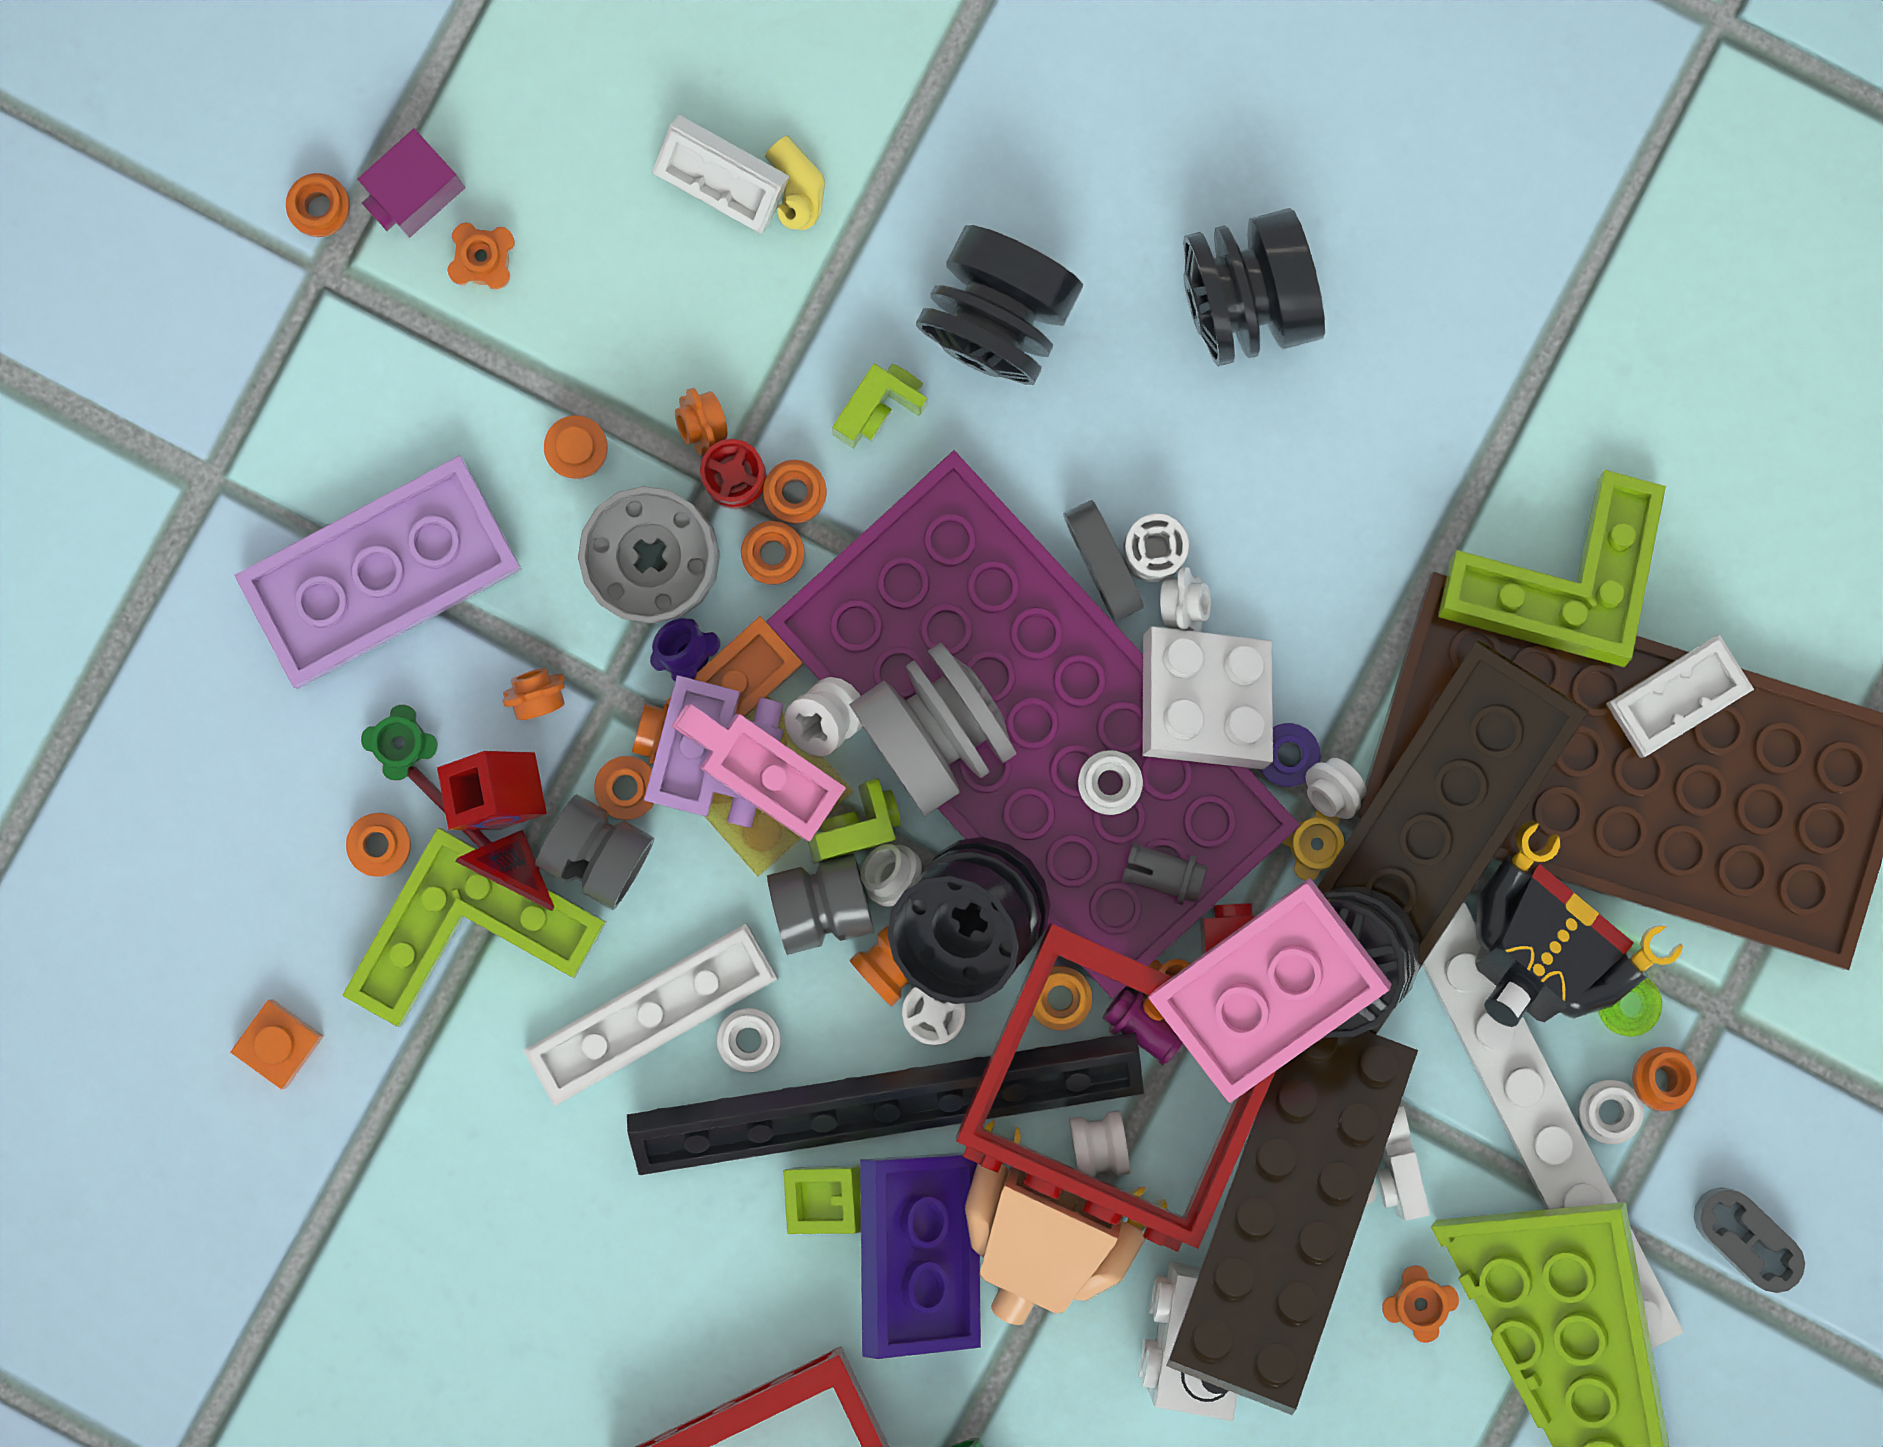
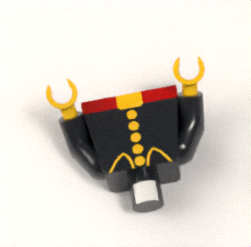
(1551, 946)

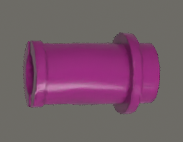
(1128, 1016)

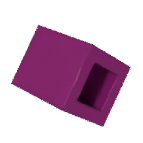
(409, 185)

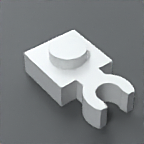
(1401, 1180)

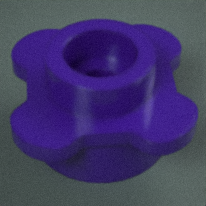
(683, 648)

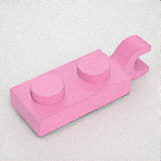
(762, 770)

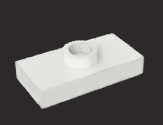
(720, 174)
(1679, 696)

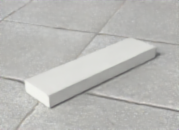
(650, 1014)

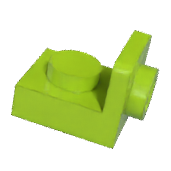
(865, 410)
(847, 835)
(823, 1199)

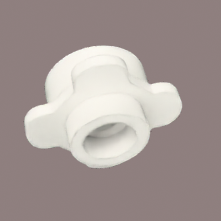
(1185, 601)

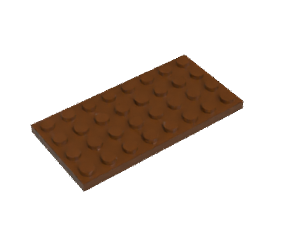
(1737, 825)

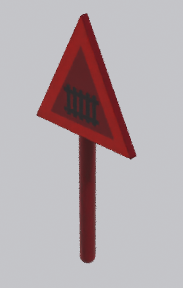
(502, 861)

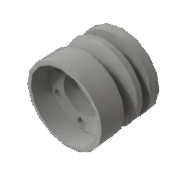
(611, 556)
(934, 728)

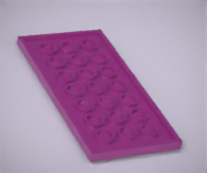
(1069, 685)

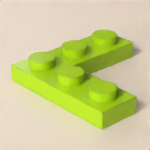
(1584, 617)
(430, 913)

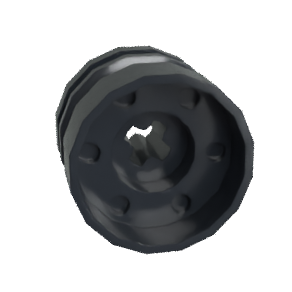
(1253, 287)
(995, 314)
(1388, 939)
(949, 943)

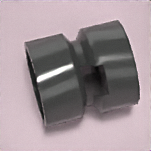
(594, 851)
(820, 904)

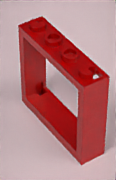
(1052, 1176)
(776, 1396)

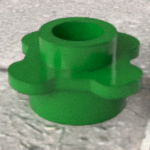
(381, 738)

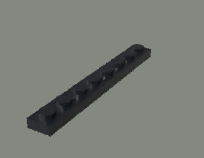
(880, 1104)

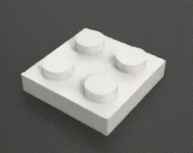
(1207, 698)

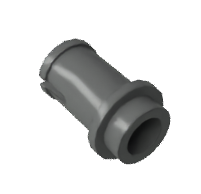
(1165, 873)

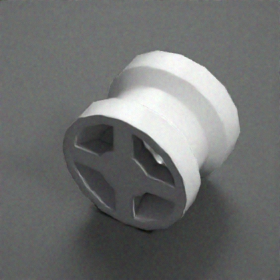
(823, 717)
(937, 1020)
(1100, 1144)

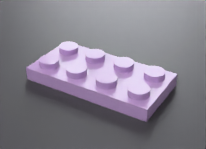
(378, 572)

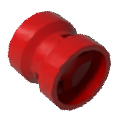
(729, 465)

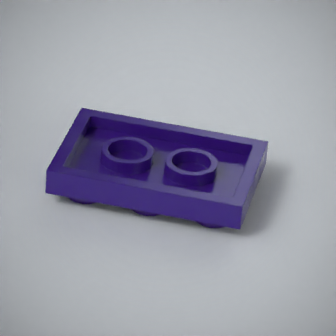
(917, 1256)

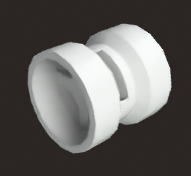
(1148, 556)

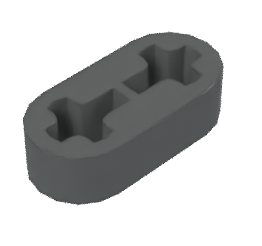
(1103, 560)
(1738, 1250)

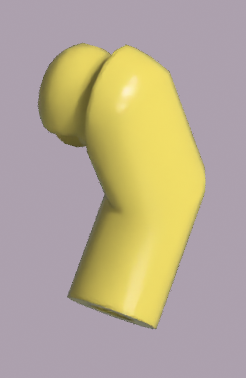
(804, 188)

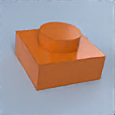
(276, 1044)

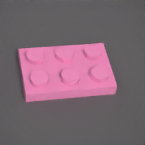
(1270, 990)

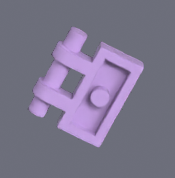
(676, 772)

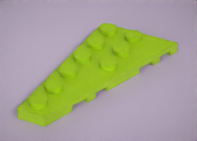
(1565, 1319)

